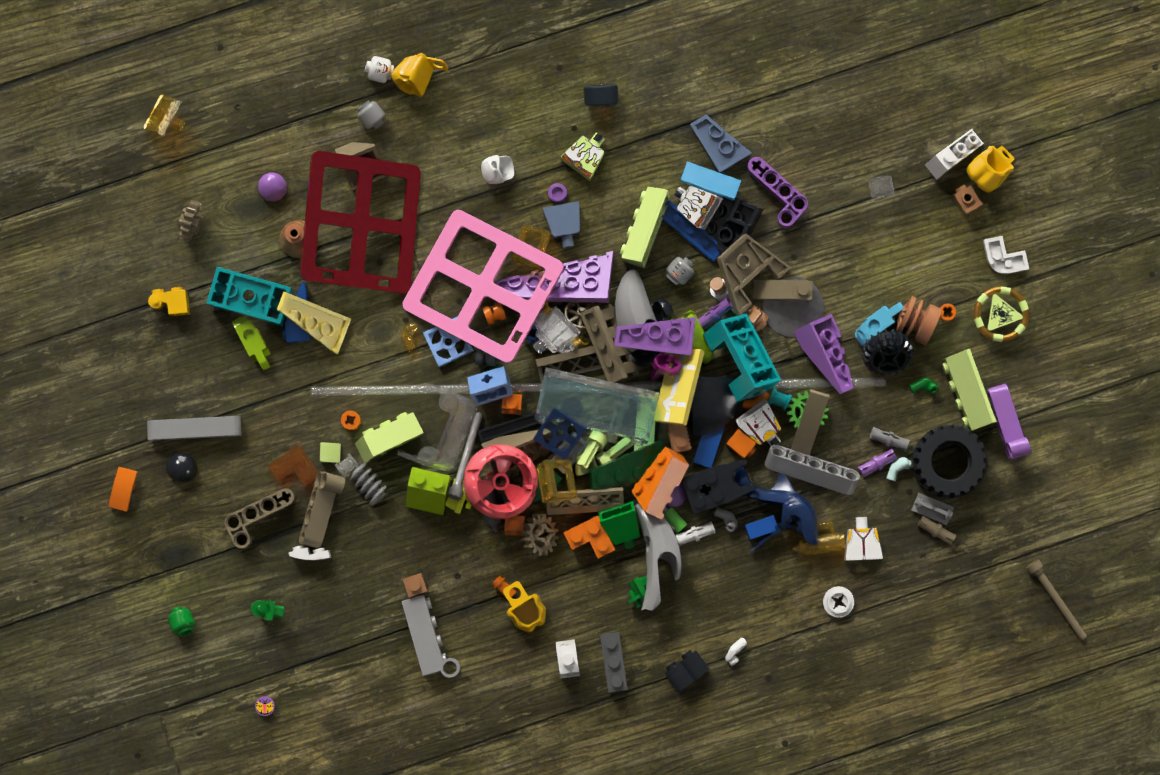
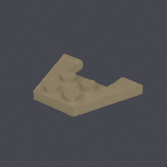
(742, 263)

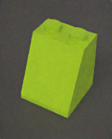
(427, 490)

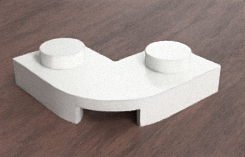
(1003, 262)

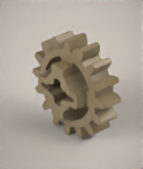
(190, 221)
(539, 534)

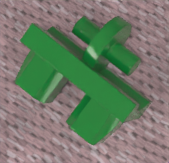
(638, 591)
(266, 609)

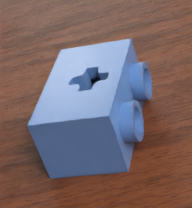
(490, 386)

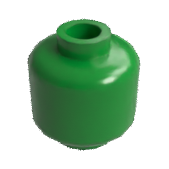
(181, 621)

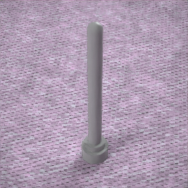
(455, 491)

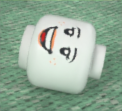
(379, 69)

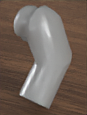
(728, 517)

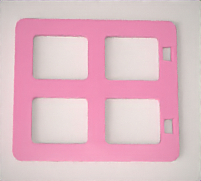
(482, 285)

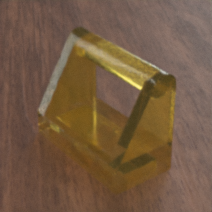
(542, 245)
(548, 483)

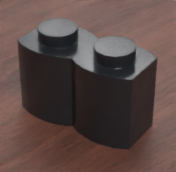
(687, 670)

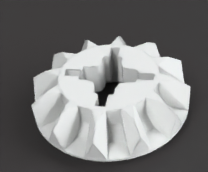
(839, 611)

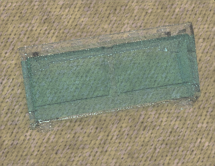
(598, 404)

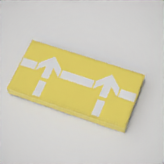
(678, 390)

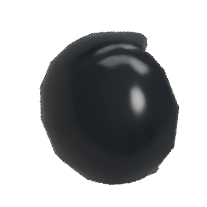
(662, 310)
(181, 467)

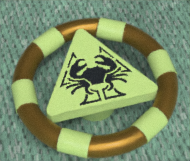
(1001, 314)

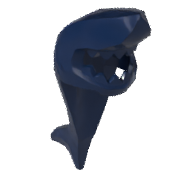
(794, 505)

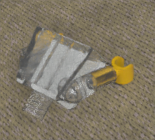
(556, 332)

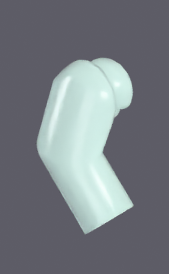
(896, 466)

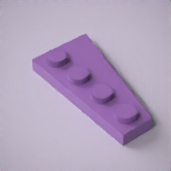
(661, 336)

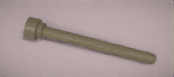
(1036, 569)

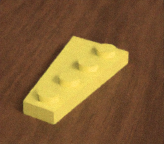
(317, 321)

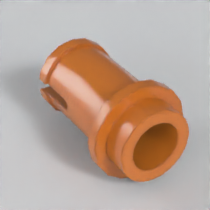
(500, 584)

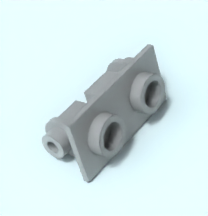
(932, 508)

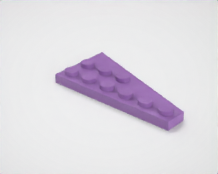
(579, 281)

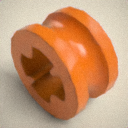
(953, 312)

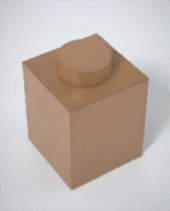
(415, 585)

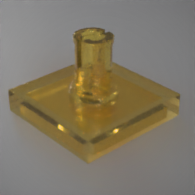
(163, 116)

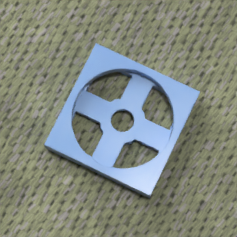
(441, 345)

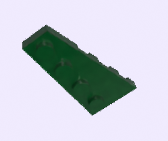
(626, 469)

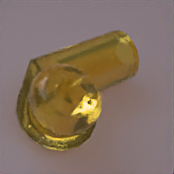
(408, 331)

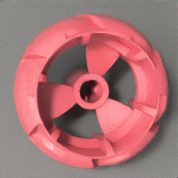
(477, 489)

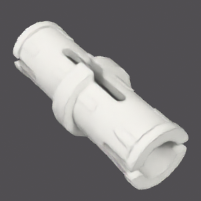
(695, 533)

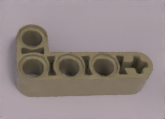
(319, 508)
(261, 514)

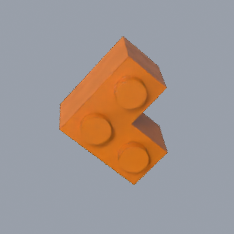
(591, 532)

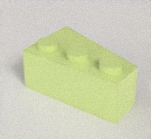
(388, 436)

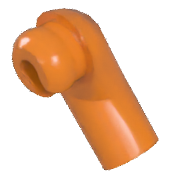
(748, 404)

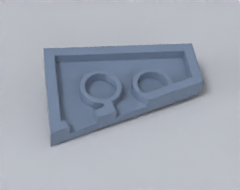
(718, 144)

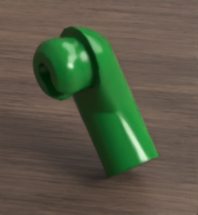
(925, 384)

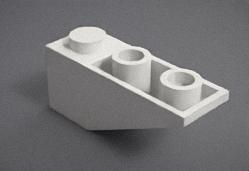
(953, 154)

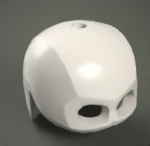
(497, 169)

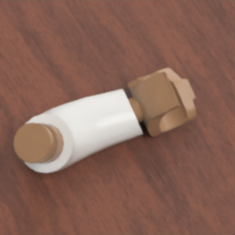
(756, 316)

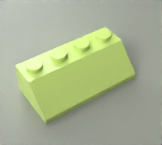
(646, 226)
(969, 390)

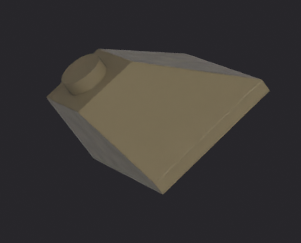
(362, 150)

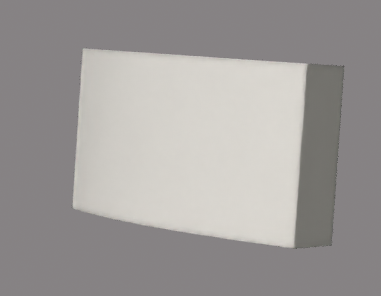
(304, 553)

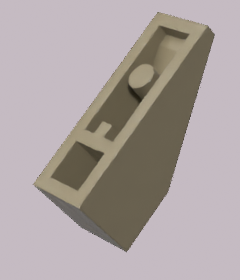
(783, 290)

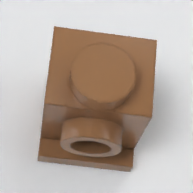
(966, 206)

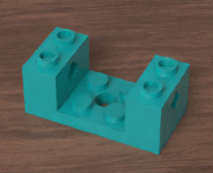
(228, 295)
(756, 369)

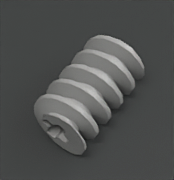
(368, 484)

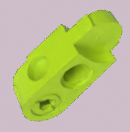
(252, 341)

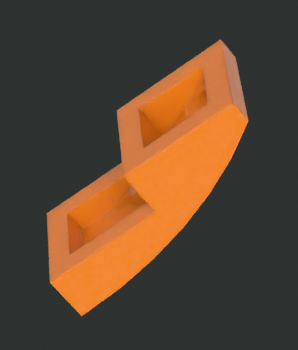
(122, 489)

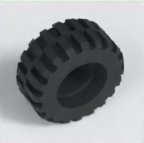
(975, 461)

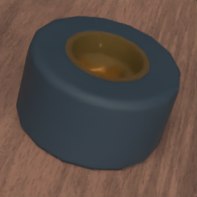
(601, 94)

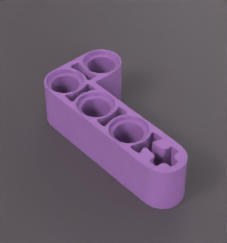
(774, 188)
(1007, 422)

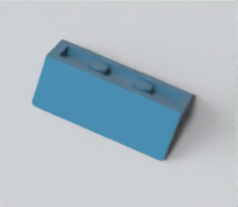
(710, 181)

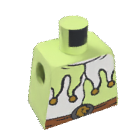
(585, 155)

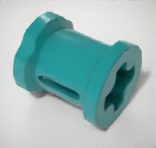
(779, 399)

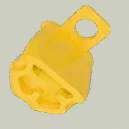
(415, 73)
(990, 168)
(526, 610)

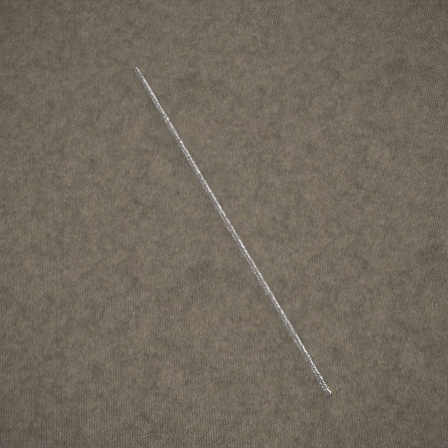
(536, 387)

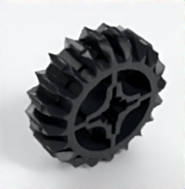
(887, 352)

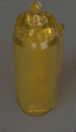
(826, 543)

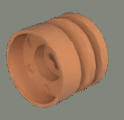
(918, 320)

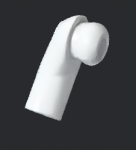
(734, 649)

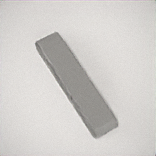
(194, 428)
(812, 469)

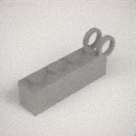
(424, 637)

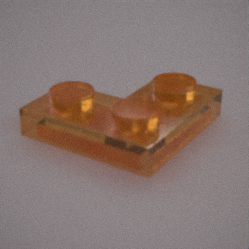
(297, 462)

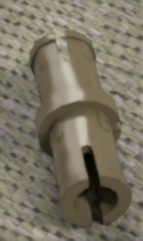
(936, 530)

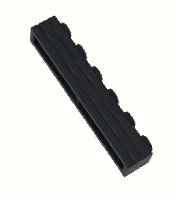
(508, 427)

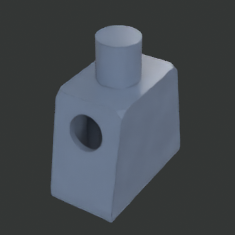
(563, 222)

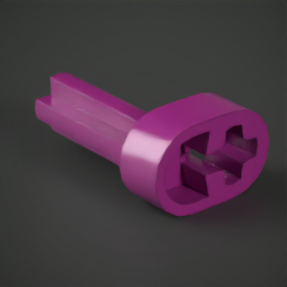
(661, 366)

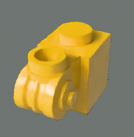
(176, 300)

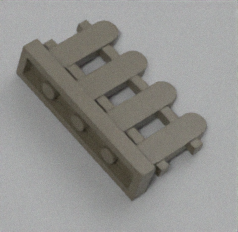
(603, 343)

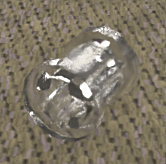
(347, 465)

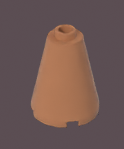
(293, 245)

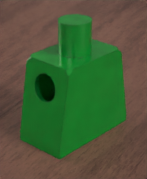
(621, 524)

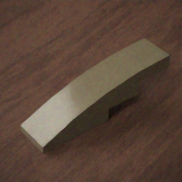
(810, 422)

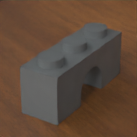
(613, 662)

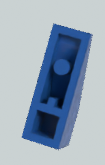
(292, 332)

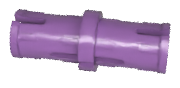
(715, 313)
(877, 463)

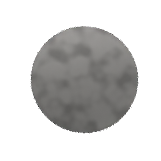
(790, 316)

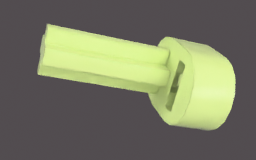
(596, 442)
(614, 451)

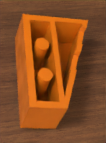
(659, 481)

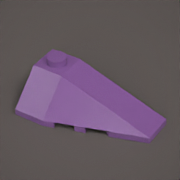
(823, 347)

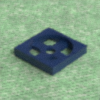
(551, 445)

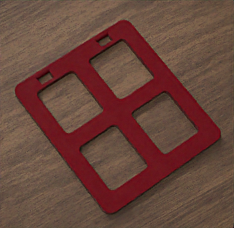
(360, 221)

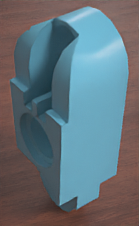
(877, 322)

